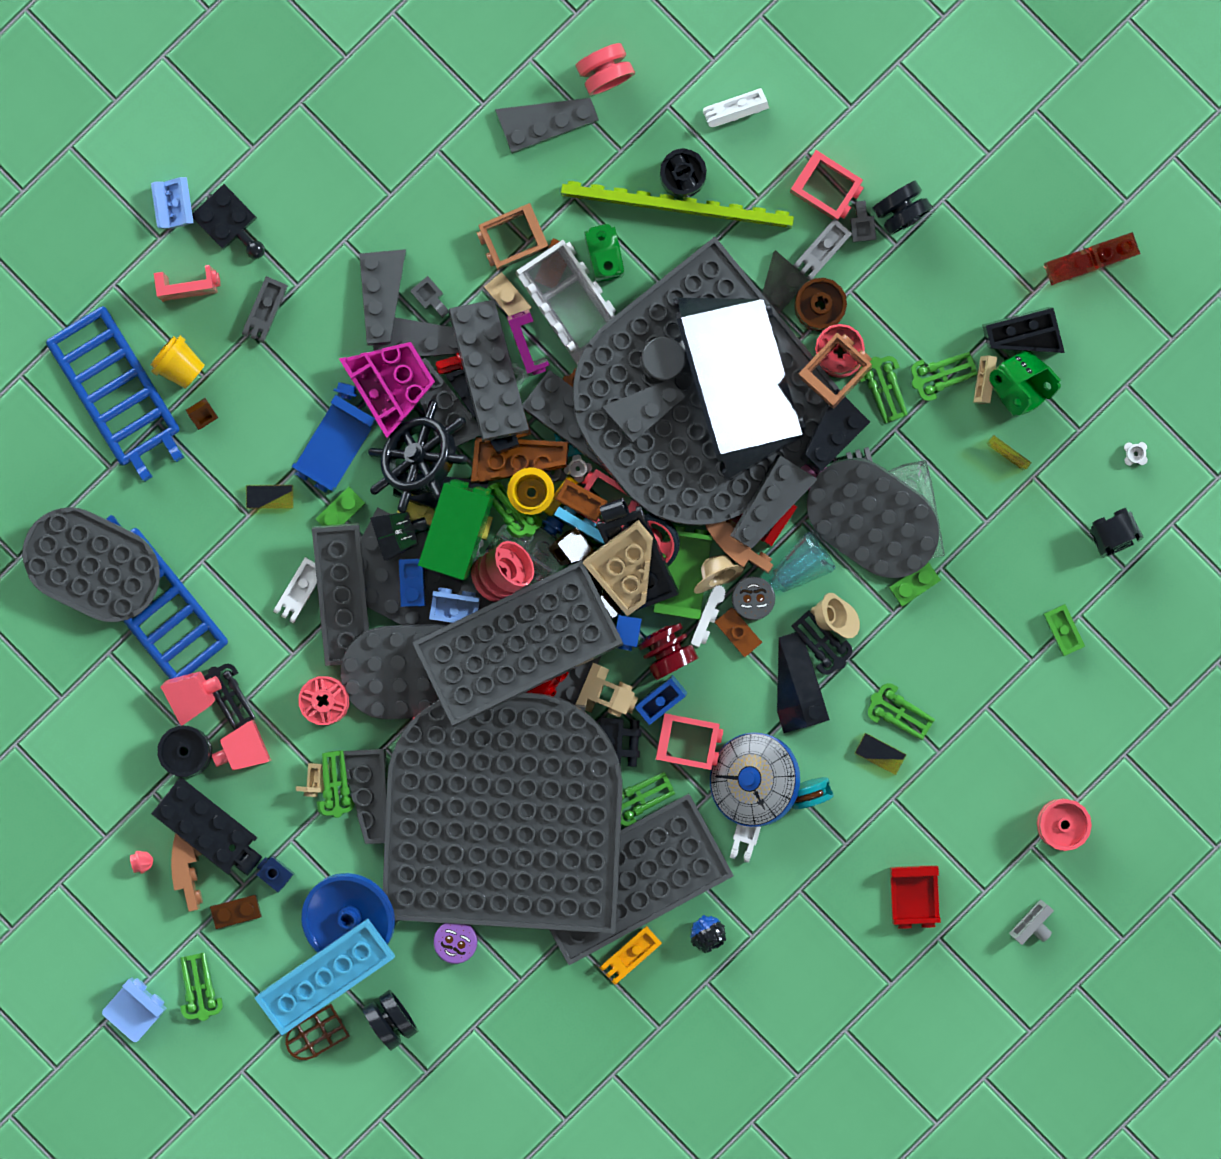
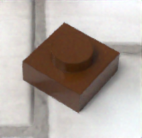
(201, 413)

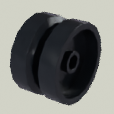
(901, 206)
(198, 754)
(386, 1022)

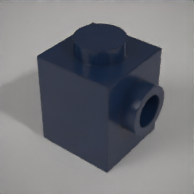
(274, 873)

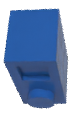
(411, 583)
(629, 631)
(661, 699)

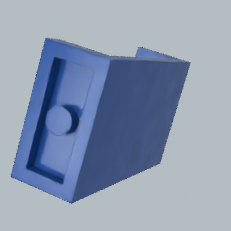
(334, 445)

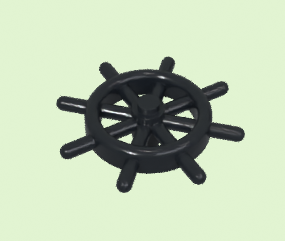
(418, 456)

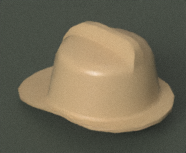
(717, 571)
(836, 616)

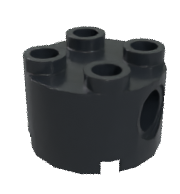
(683, 173)
(1115, 533)

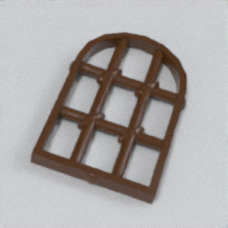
(321, 1024)

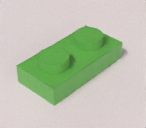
(341, 508)
(914, 584)
(1064, 630)

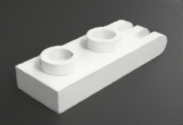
(735, 108)
(298, 590)

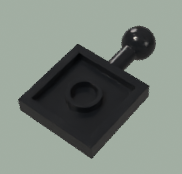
(226, 219)

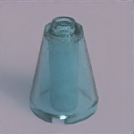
(802, 564)

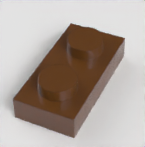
(235, 911)

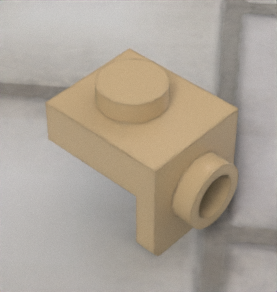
(314, 781)

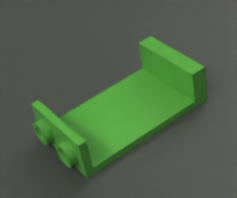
(687, 574)

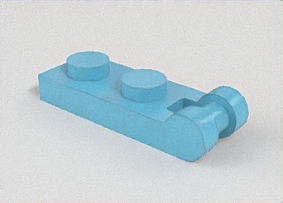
(586, 526)

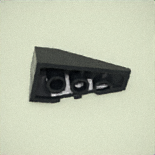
(798, 691)

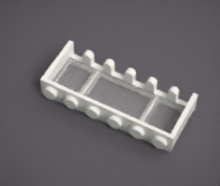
(566, 296)

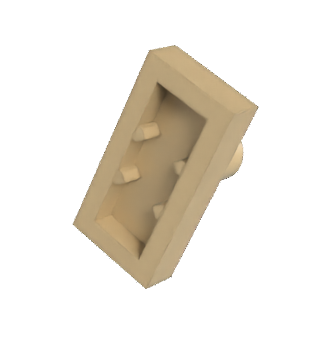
(506, 295)
(983, 386)

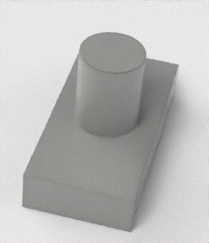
(1033, 924)

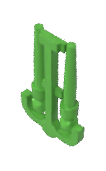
(918, 382)
(872, 384)
(524, 520)
(877, 699)
(335, 810)
(637, 810)
(203, 1014)

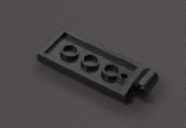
(660, 583)
(207, 828)

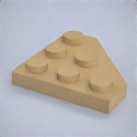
(624, 567)

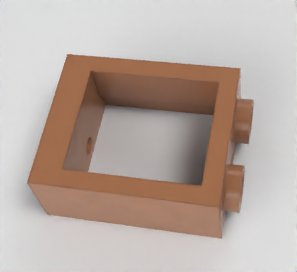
(535, 228)
(818, 387)

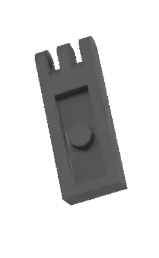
(265, 308)

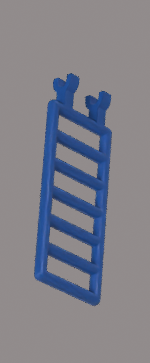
(136, 371)
(192, 606)

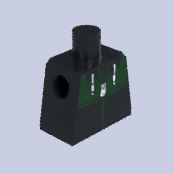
(397, 533)

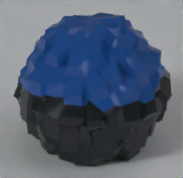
(707, 934)

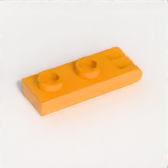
(631, 954)

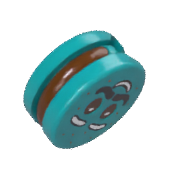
(813, 793)

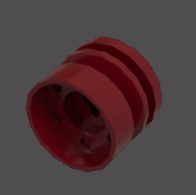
(667, 651)

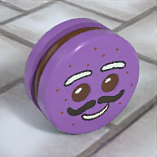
(455, 942)

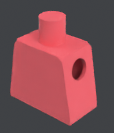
(190, 694)
(242, 748)

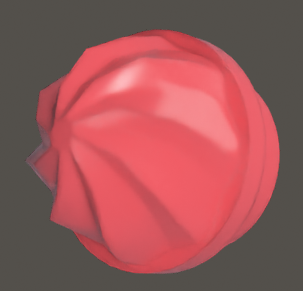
(141, 861)

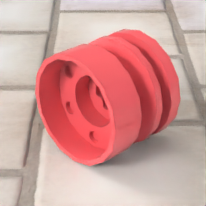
(832, 364)
(502, 571)
(337, 698)

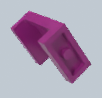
(515, 321)

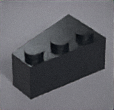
(1027, 331)
(833, 433)

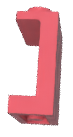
(189, 289)

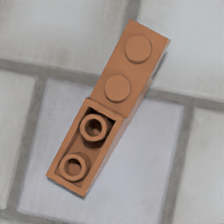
(736, 550)
(185, 875)

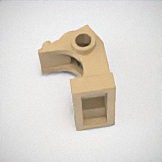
(621, 700)

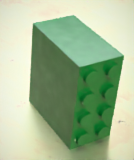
(456, 529)

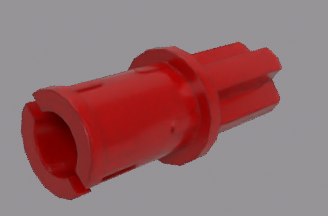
(449, 364)

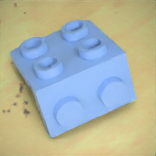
(134, 1009)

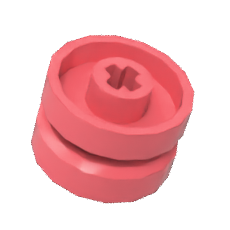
(605, 69)
(1050, 821)

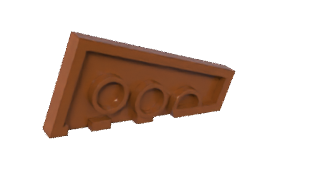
(531, 454)

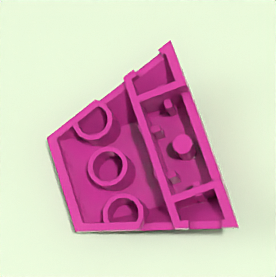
(389, 382)

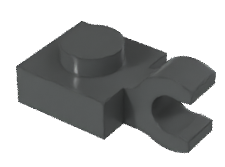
(862, 227)
(428, 294)

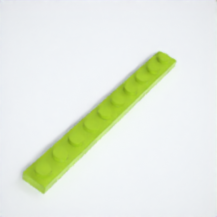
(687, 206)

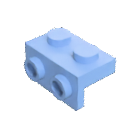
(172, 203)
(452, 607)

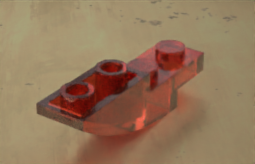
(1092, 259)

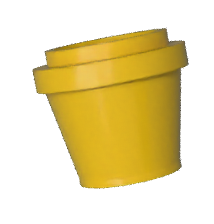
(177, 362)
(527, 479)

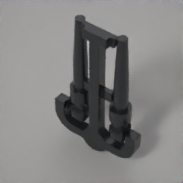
(838, 662)
(233, 684)

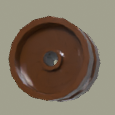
(825, 291)

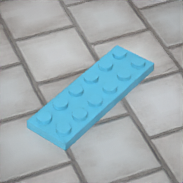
(324, 976)

